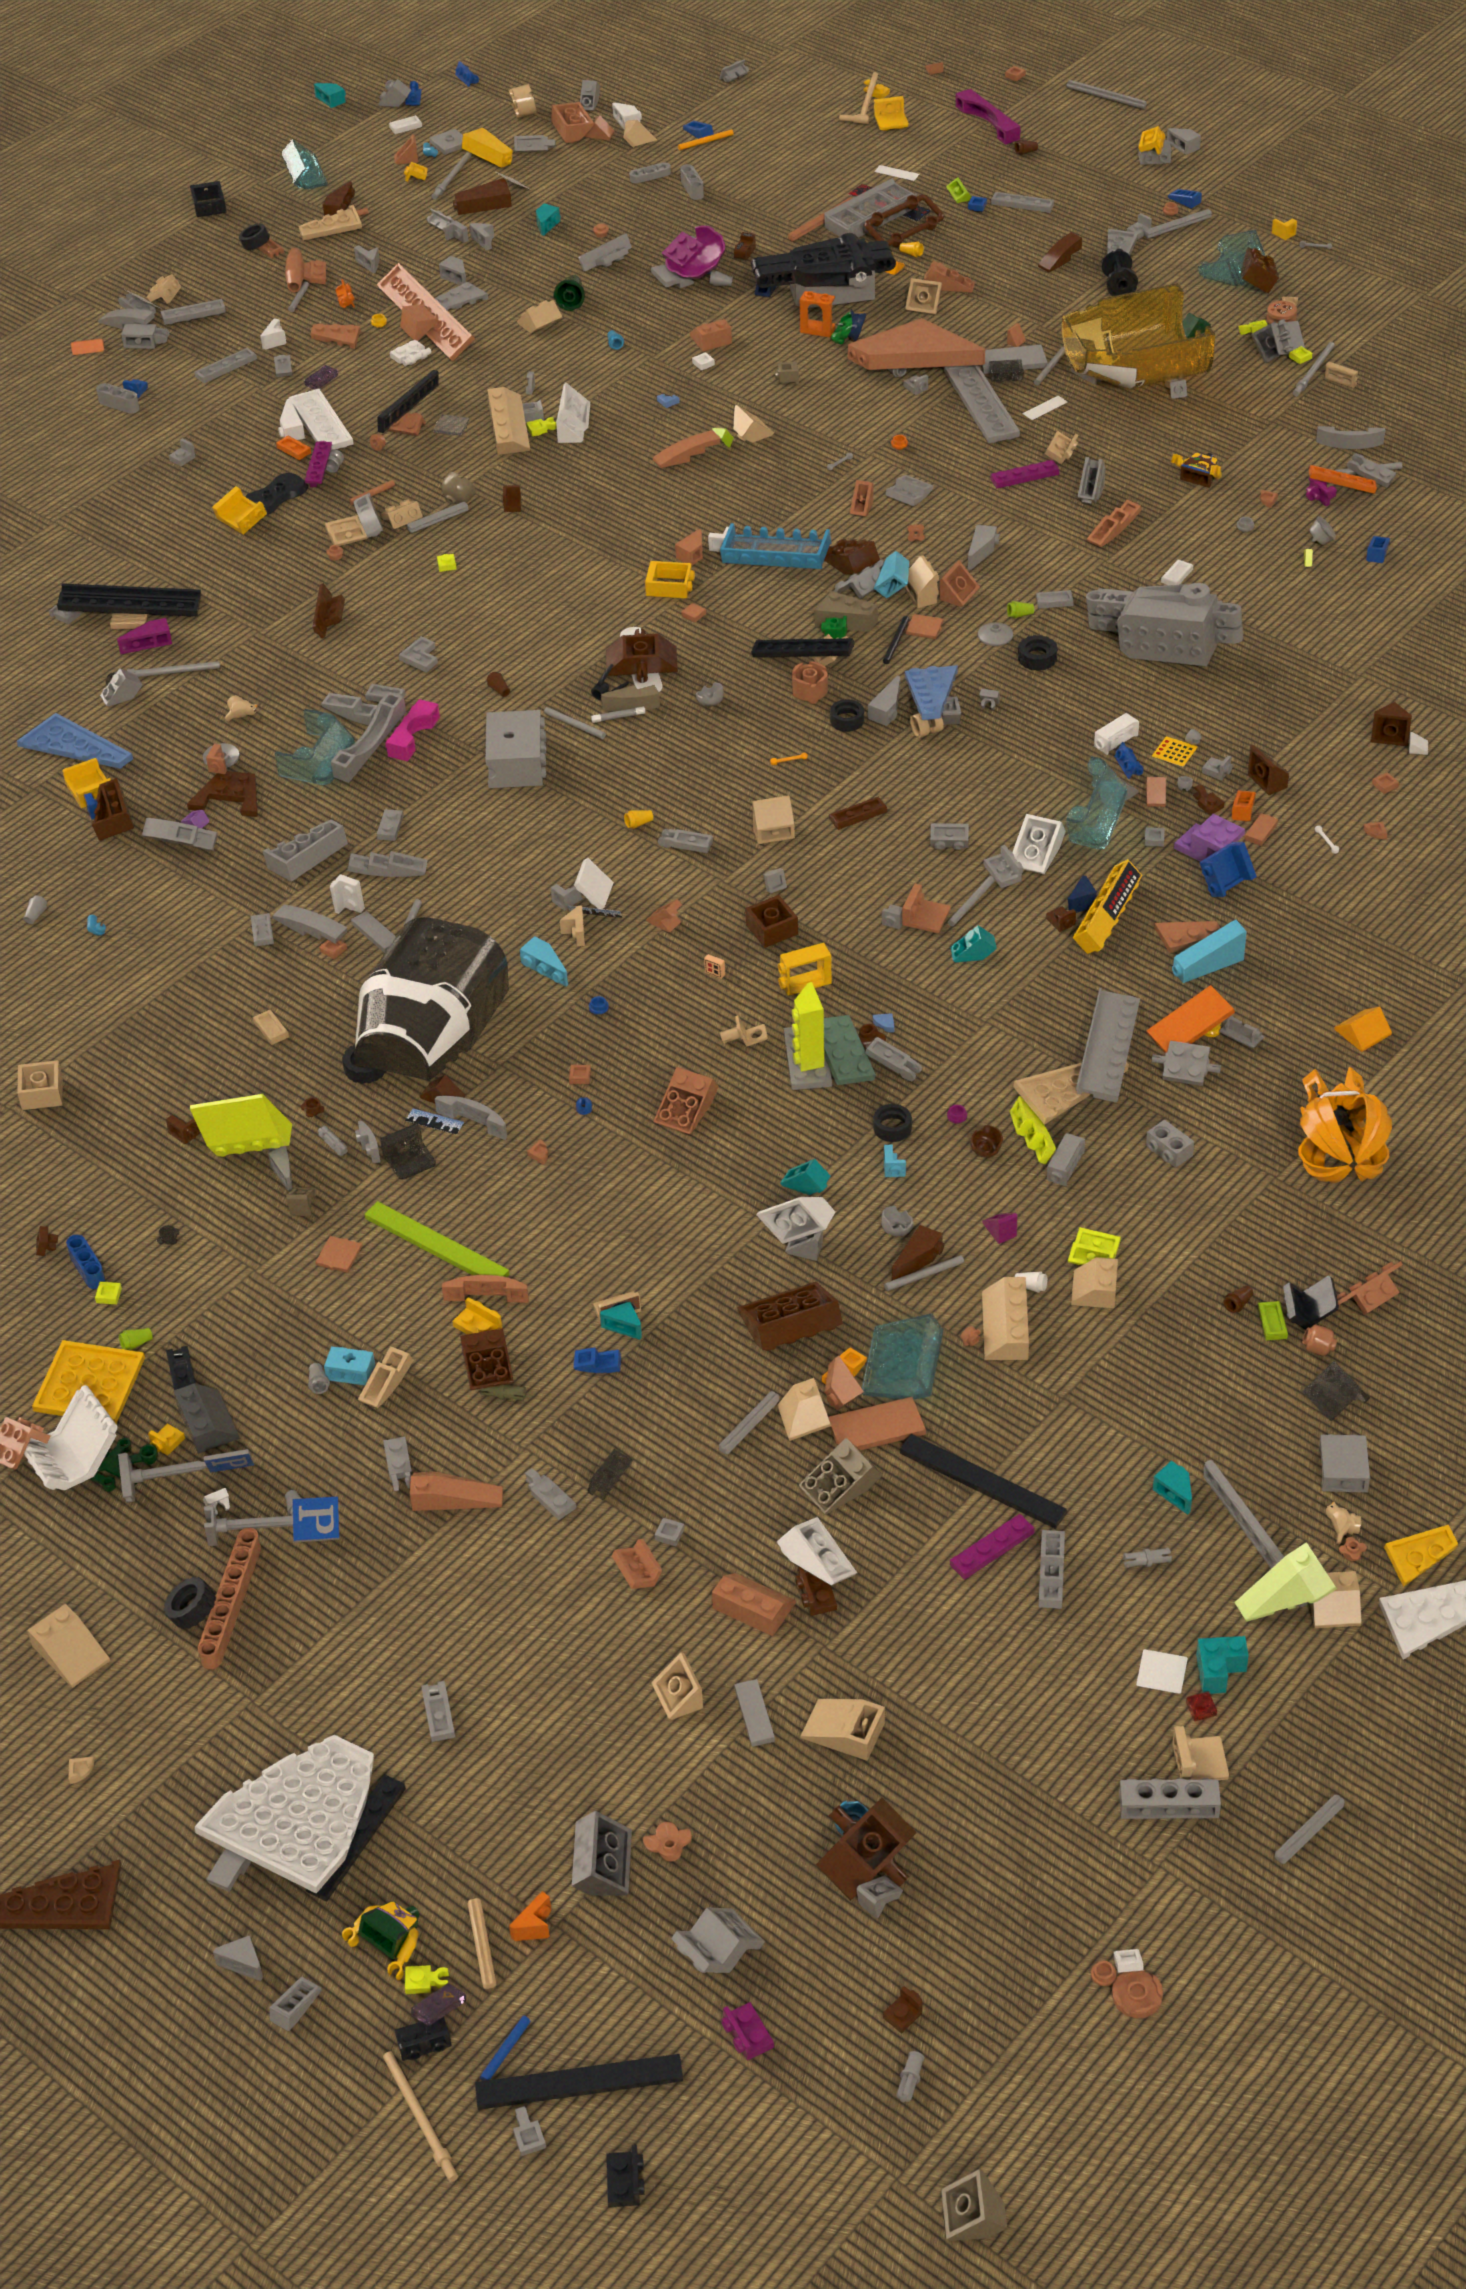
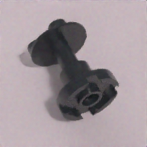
(1120, 276)

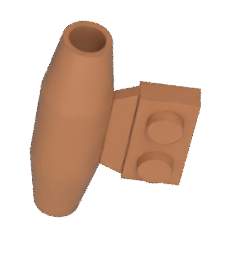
(297, 270)

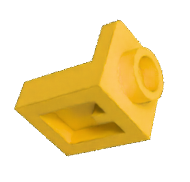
(415, 170)
(166, 1439)

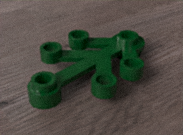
(147, 1454)

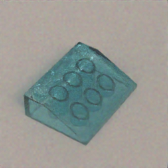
(903, 1358)

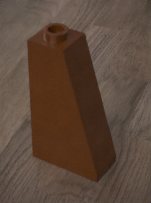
(483, 198)

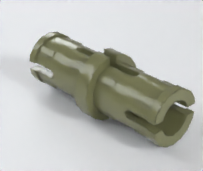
(505, 1391)

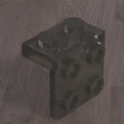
(407, 1152)

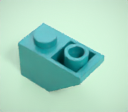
(547, 217)
(974, 946)

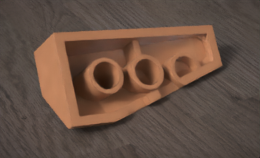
(448, 1491)

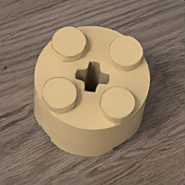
(522, 100)

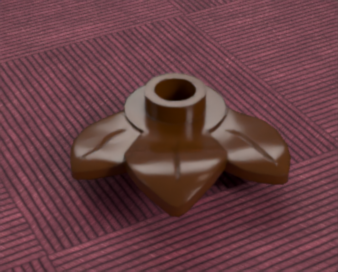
(868, 1033)

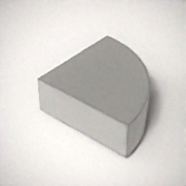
(531, 383)

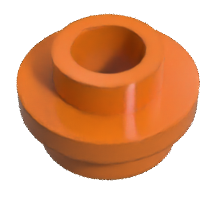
(899, 442)

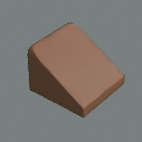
(934, 68)
(1015, 336)

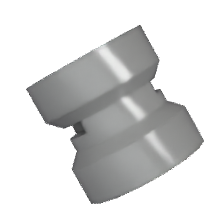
(335, 460)

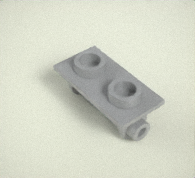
(729, 73)
(438, 220)
(1245, 1034)

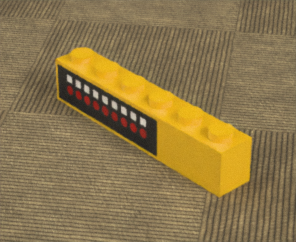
(1107, 907)

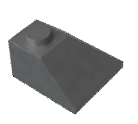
(1265, 343)

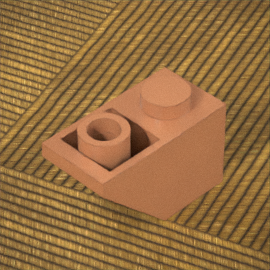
(690, 548)

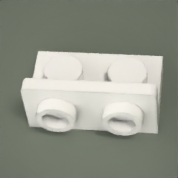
(346, 894)

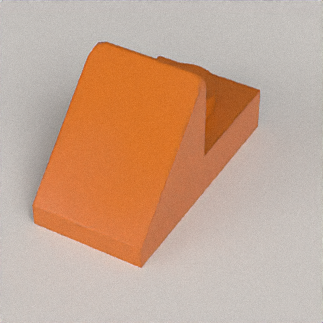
(530, 1922)

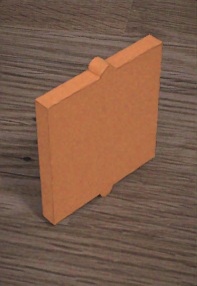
(924, 626)
(338, 1254)

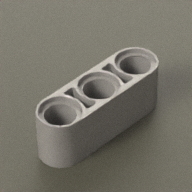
(692, 182)
(117, 398)

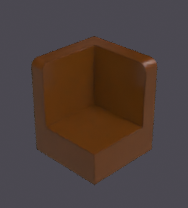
(512, 498)

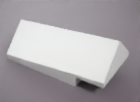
(572, 416)

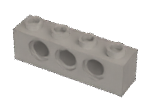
(1159, 1806)

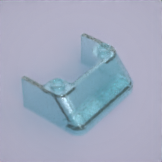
(314, 763)

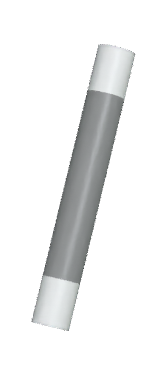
(618, 714)

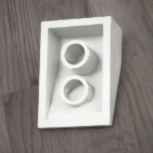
(1038, 843)
(816, 1551)

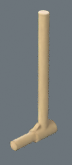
(862, 118)

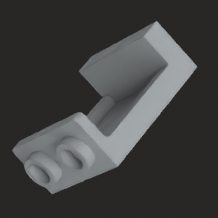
(1344, 1463)

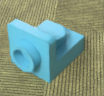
(892, 1166)

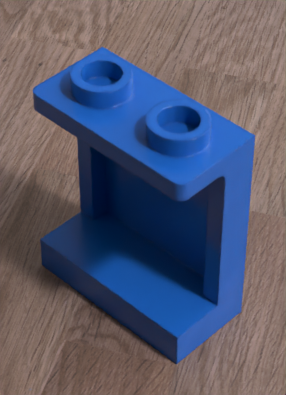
(1227, 868)

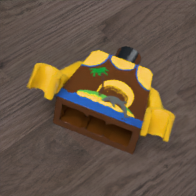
(1198, 469)

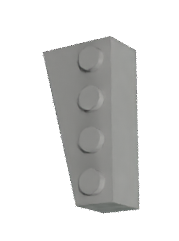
(306, 850)

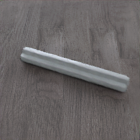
(437, 517)
(749, 1422)
(1309, 1829)

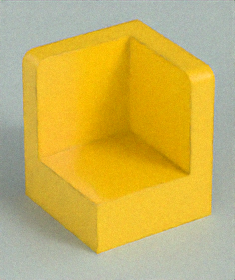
(1284, 230)

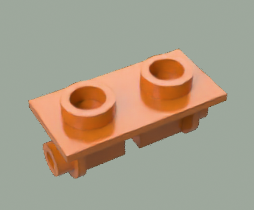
(345, 295)

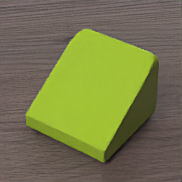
(725, 436)

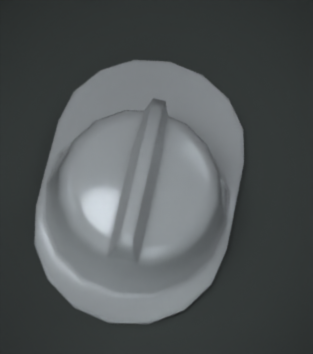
(1322, 531)

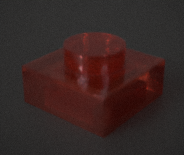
(1201, 1706)

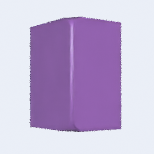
(196, 818)

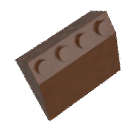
(791, 1315)

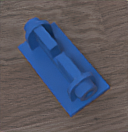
(465, 74)
(415, 94)
(1127, 761)

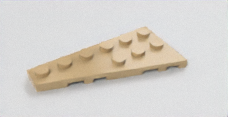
(1052, 1091)

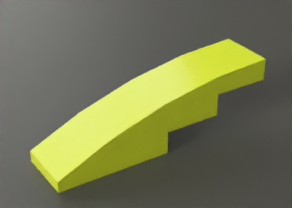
(1033, 1130)

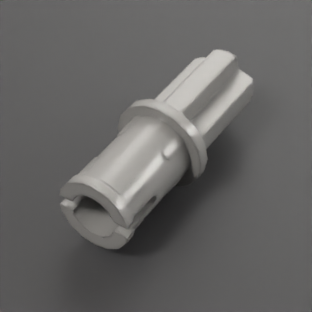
(910, 2076)

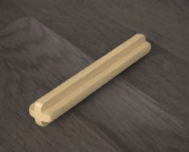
(481, 1943)

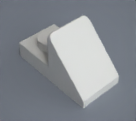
(273, 335)

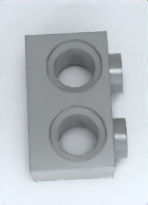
(1170, 1143)

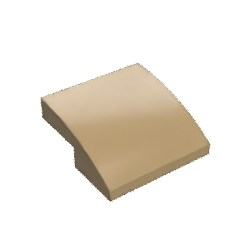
(345, 531)

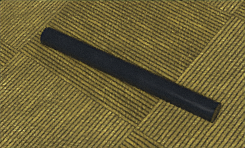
(896, 639)

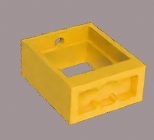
(669, 570)
(800, 957)

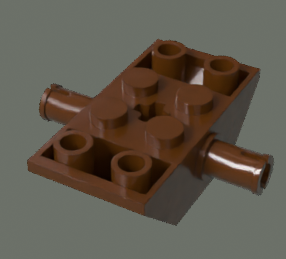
(641, 655)
(852, 1862)

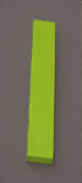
(433, 1241)

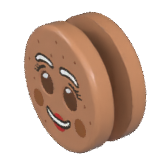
(1281, 310)

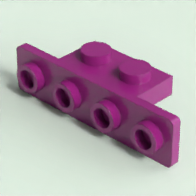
(318, 463)

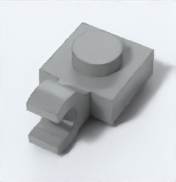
(528, 2135)

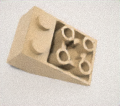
(845, 1725)

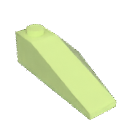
(1289, 1583)

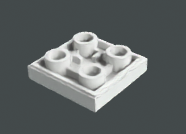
(593, 884)

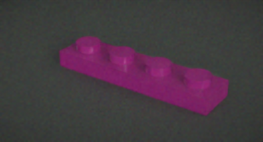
(1024, 474)
(992, 1546)

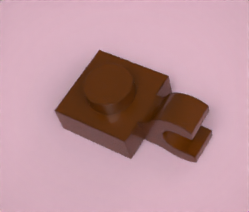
(1208, 802)

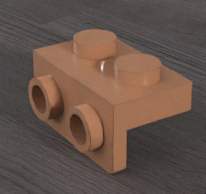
(408, 424)
(638, 1565)

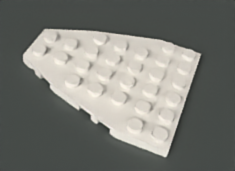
(297, 1813)

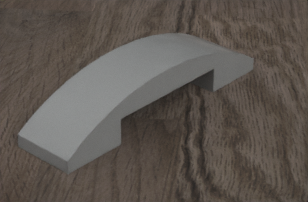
(1350, 439)
(452, 1106)

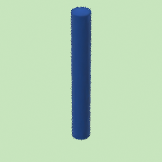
(505, 2048)

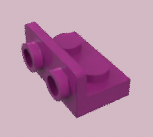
(748, 2031)

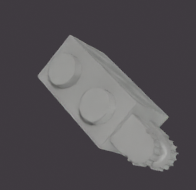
(143, 336)

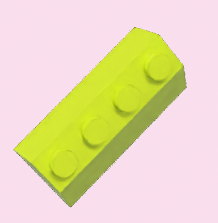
(808, 1030)

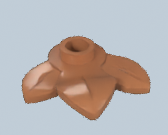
(668, 1841)

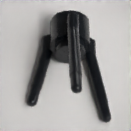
(602, 687)

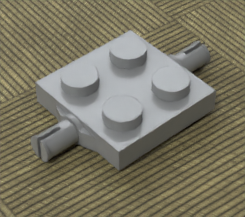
(1186, 1063)

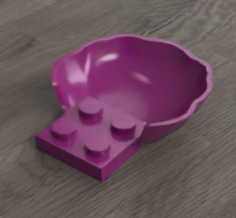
(697, 255)

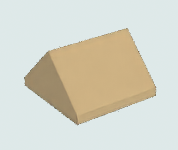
(678, 1688)

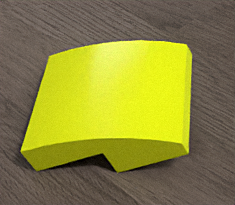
(1093, 1245)

